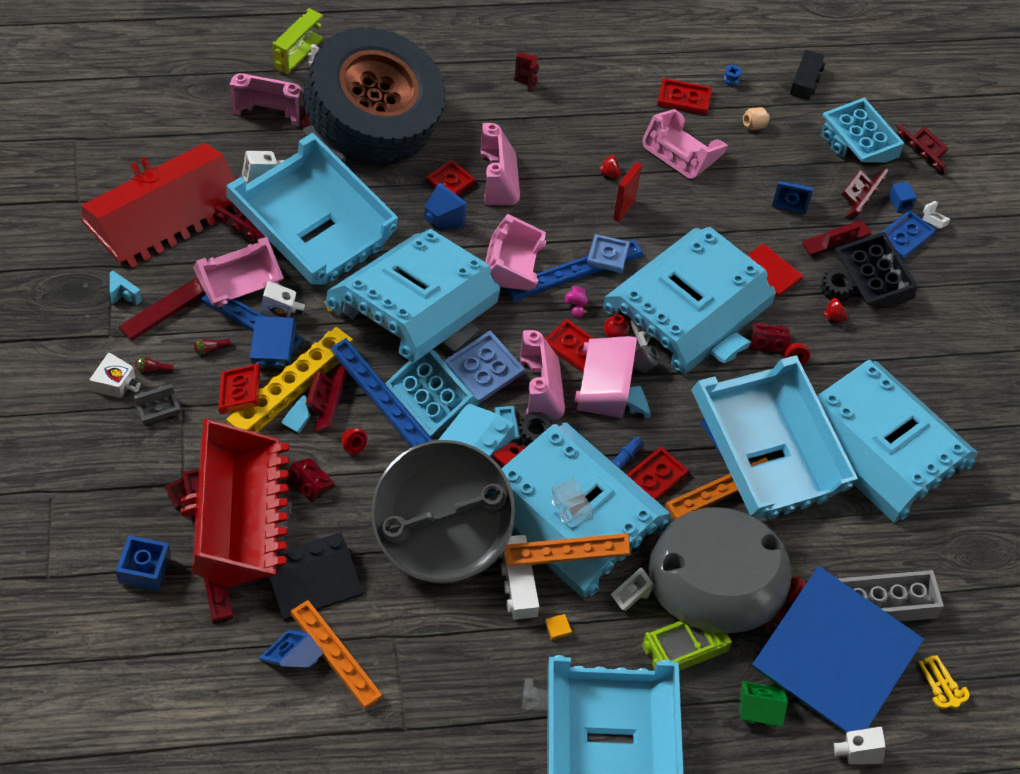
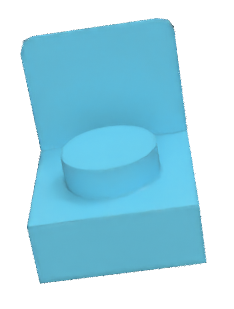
(121, 287)

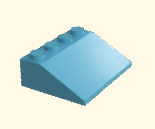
(865, 132)
(431, 392)
(480, 429)

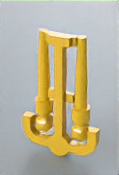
(940, 702)

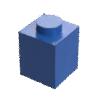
(902, 196)

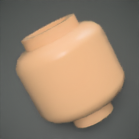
(756, 118)

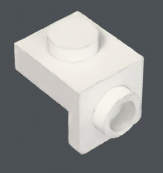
(935, 219)

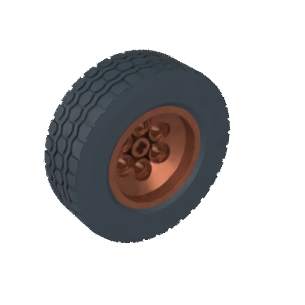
(374, 95)

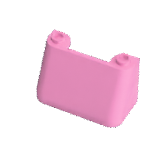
(254, 90)
(677, 148)
(502, 173)
(514, 253)
(238, 272)
(607, 375)
(546, 391)

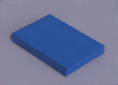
(909, 233)

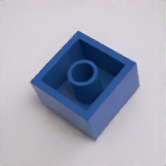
(143, 563)

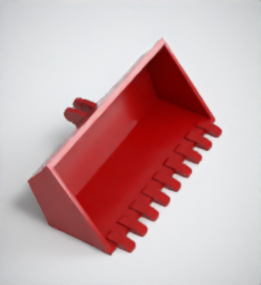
(160, 203)
(238, 505)

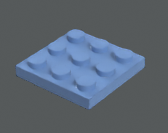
(485, 366)

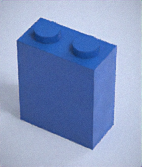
(273, 342)

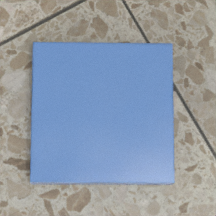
(608, 253)

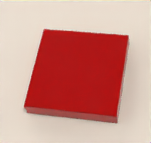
(452, 177)

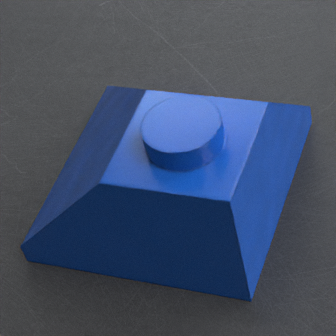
(792, 197)
(445, 209)
(293, 650)

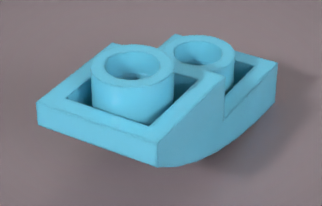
(836, 141)
(728, 348)

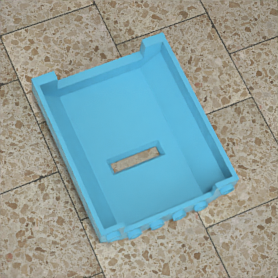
(303, 196)
(726, 278)
(455, 292)
(870, 407)
(768, 415)
(619, 509)
(615, 704)

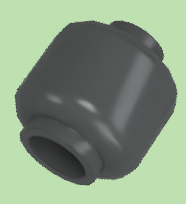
(645, 359)

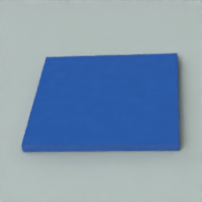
(837, 652)

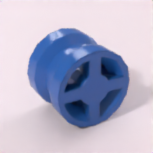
(732, 75)

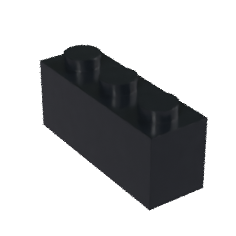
(808, 75)

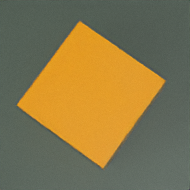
(558, 627)

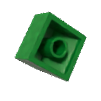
(762, 704)

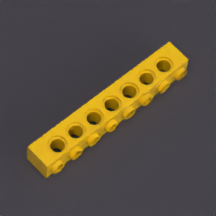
(289, 383)

